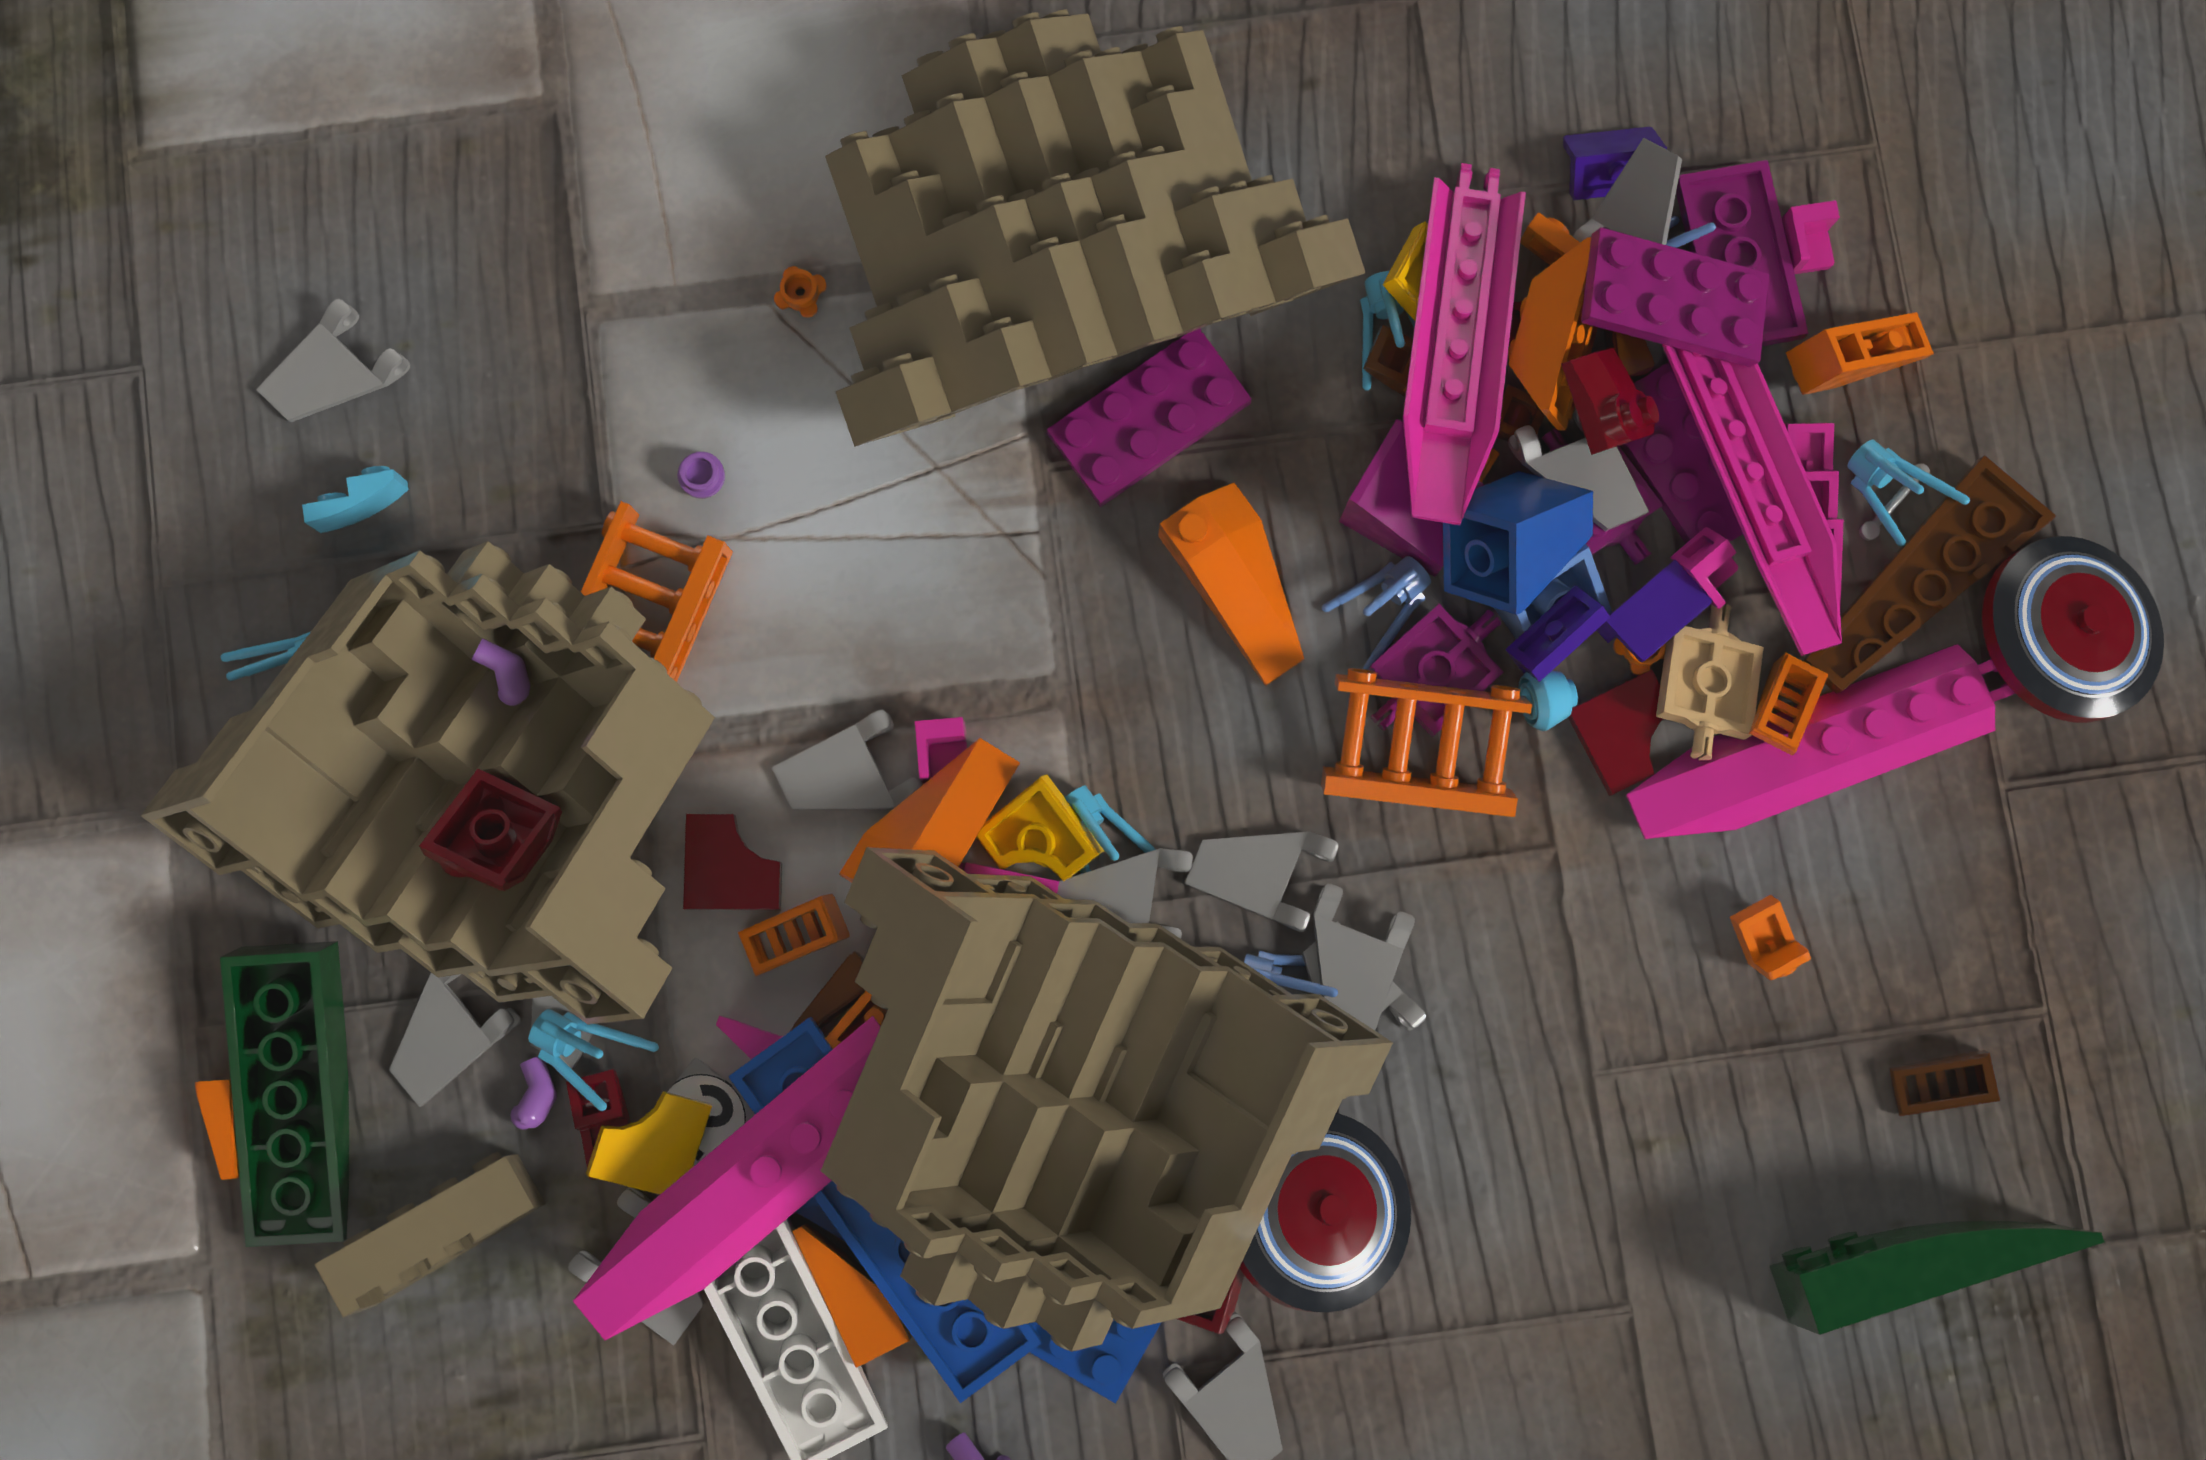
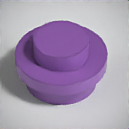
(701, 475)

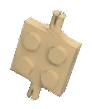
(1710, 682)

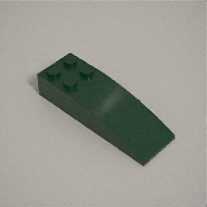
(289, 1090)
(1910, 1265)

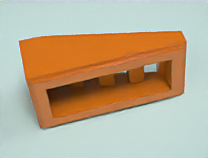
(1800, 675)
(831, 921)
(218, 1115)

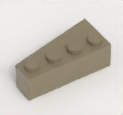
(429, 1235)

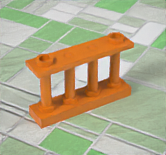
(685, 605)
(1442, 788)

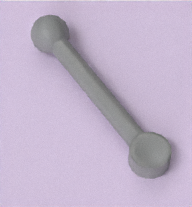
(1871, 529)

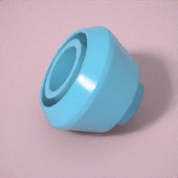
(1550, 699)

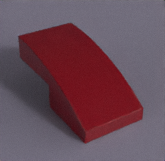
(590, 1119)

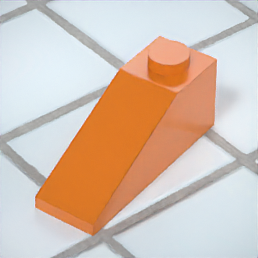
(1858, 352)
(854, 1300)

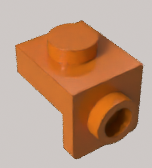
(1548, 238)
(1768, 939)

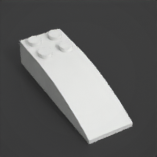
(794, 1350)

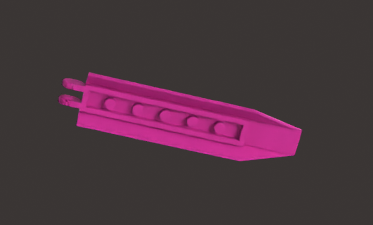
(1460, 342)
(1766, 492)
(1846, 741)
(728, 1196)

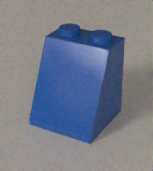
(1515, 539)

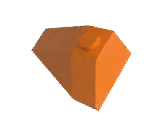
(1231, 566)
(943, 811)

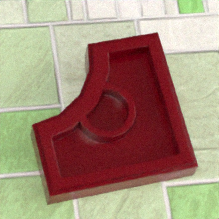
(1619, 731)
(724, 871)

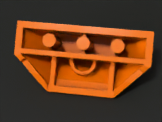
(1553, 334)

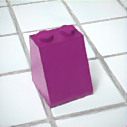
(1383, 509)

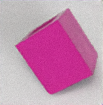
(1808, 235)
(1708, 562)
(938, 744)

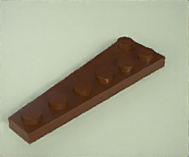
(1933, 568)

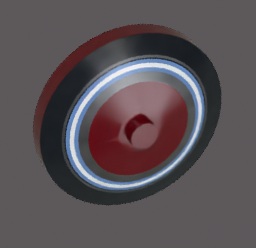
(2073, 629)
(1332, 1223)

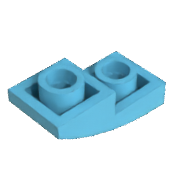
(368, 495)

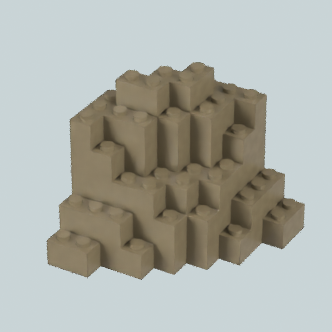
(1058, 219)
(387, 724)
(1074, 1099)

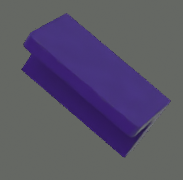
(1601, 157)
(1656, 612)
(1557, 633)

